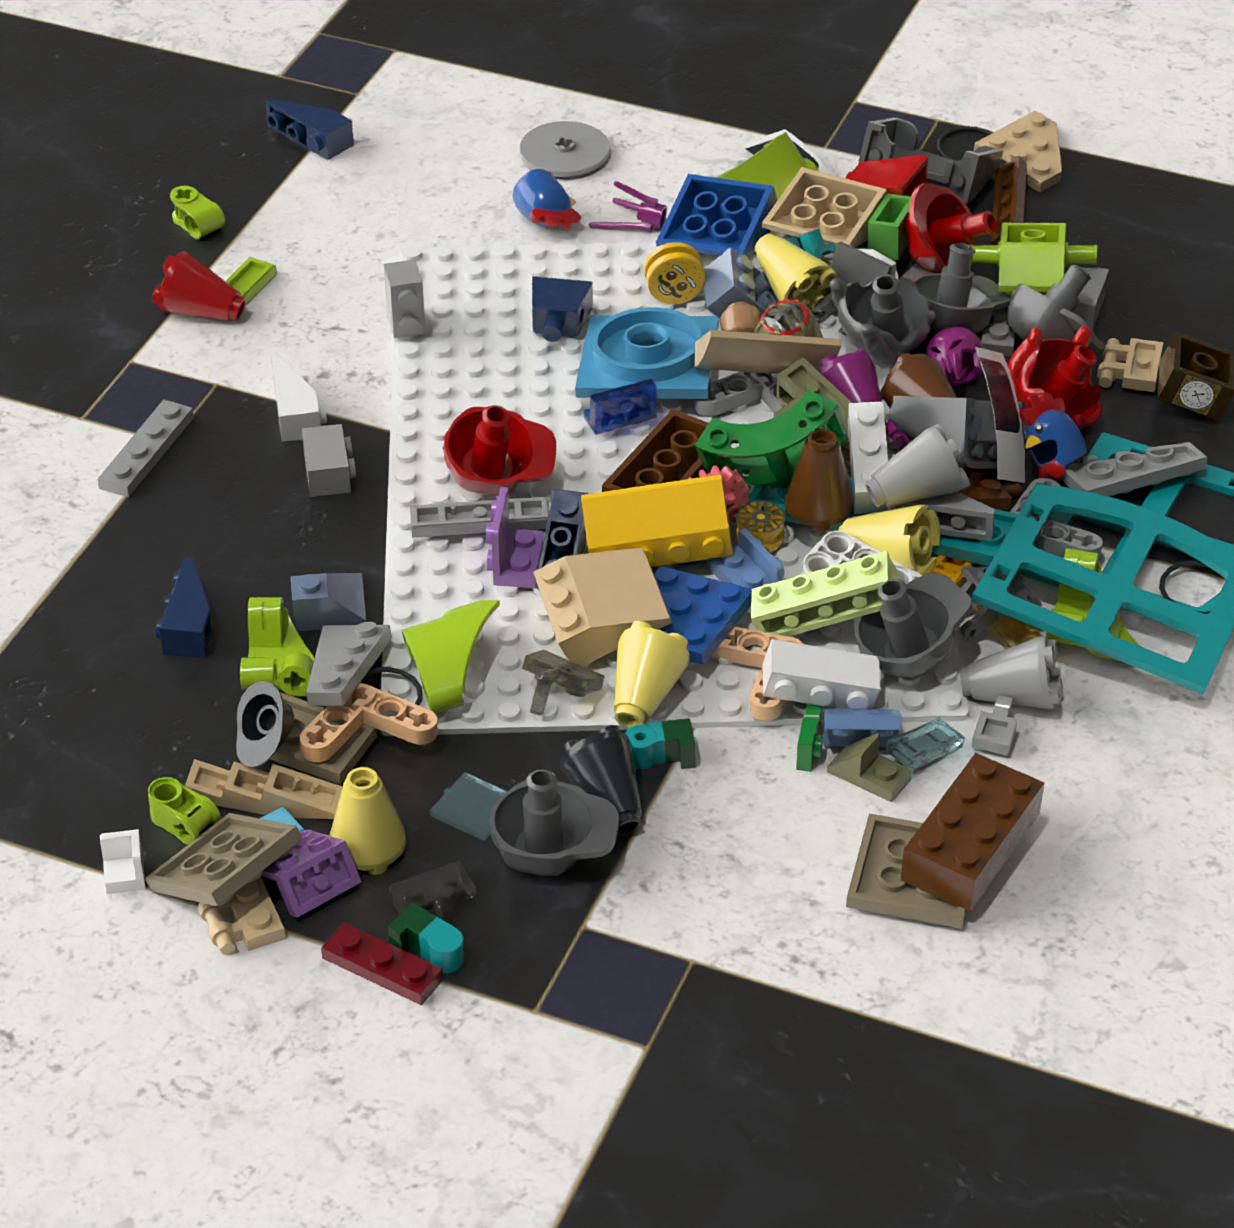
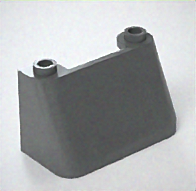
(899, 138)
(962, 419)

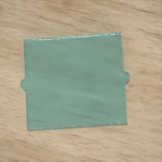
(468, 805)

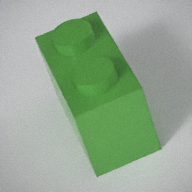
(888, 226)

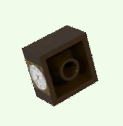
(1196, 376)

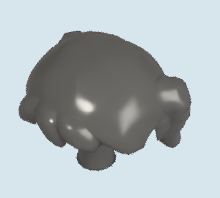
(883, 316)

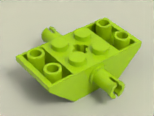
(1033, 255)

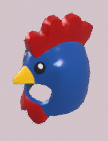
(544, 200)
(1051, 435)

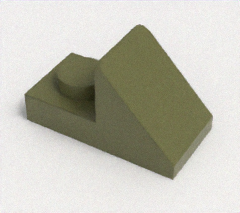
(865, 768)

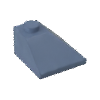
(327, 600)

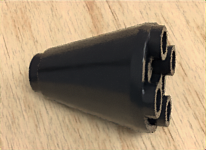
(606, 769)

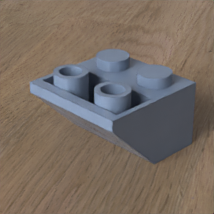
(733, 280)

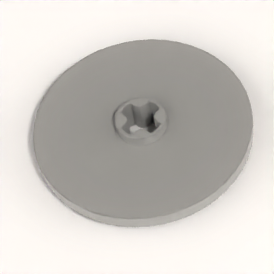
(565, 148)

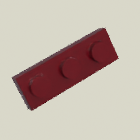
(382, 963)

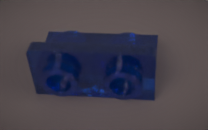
(622, 406)

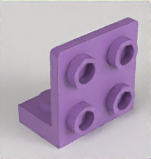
(514, 551)
(313, 872)

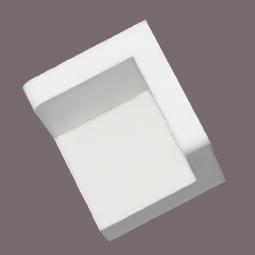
(122, 861)

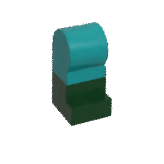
(663, 743)
(428, 938)

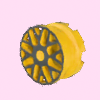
(762, 524)

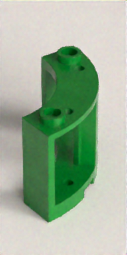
(770, 447)

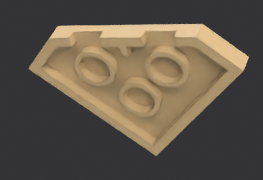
(1036, 142)

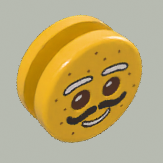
(674, 273)

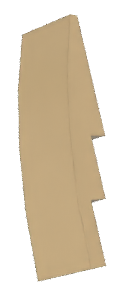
(265, 792)

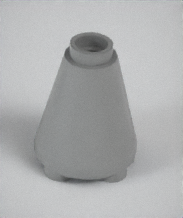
(919, 471)
(1017, 672)

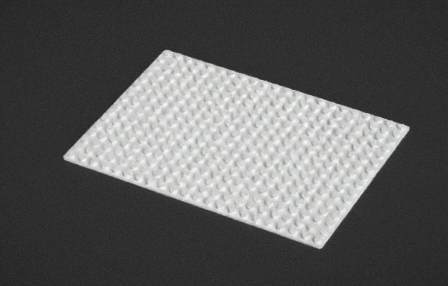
(486, 354)

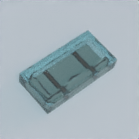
(925, 743)

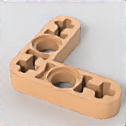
(738, 654)
(411, 724)

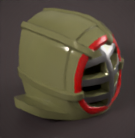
(778, 322)

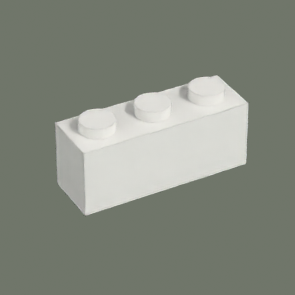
(867, 450)
(820, 676)

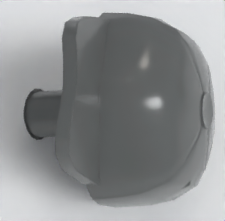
(959, 295)
(1053, 311)
(913, 625)
(551, 825)

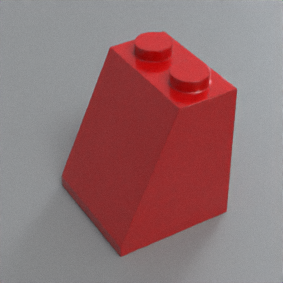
(895, 175)

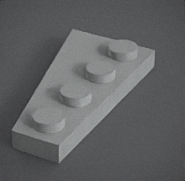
(1134, 470)
(343, 660)

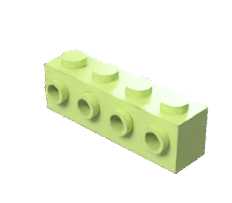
(822, 596)

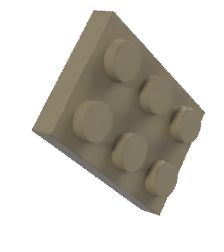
(336, 767)

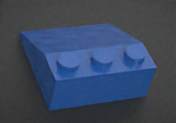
(718, 215)

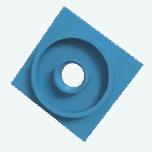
(642, 347)

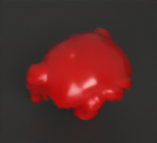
(1059, 369)

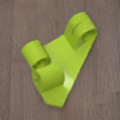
(772, 165)
(1076, 603)
(275, 649)
(444, 651)

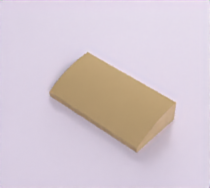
(760, 351)

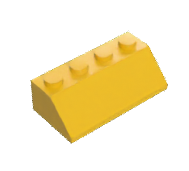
(668, 519)

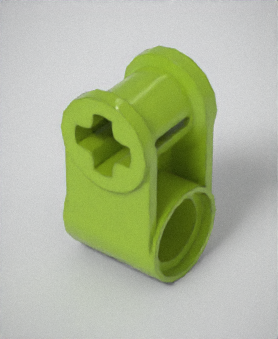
(195, 212)
(180, 809)

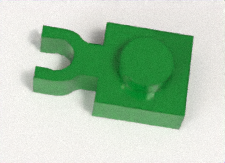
(809, 742)

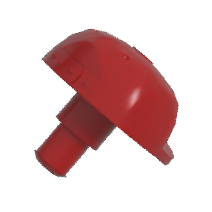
(940, 220)
(497, 450)

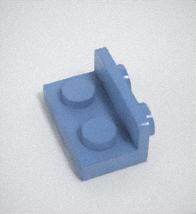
(750, 564)
(851, 725)

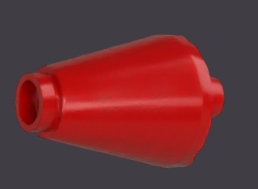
(196, 291)

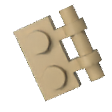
(1141, 364)
(254, 918)

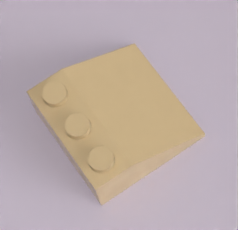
(825, 203)
(598, 598)

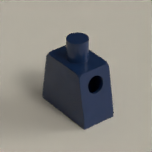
(560, 306)

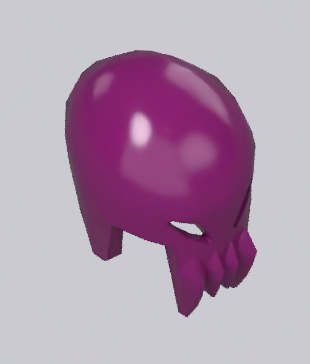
(957, 354)

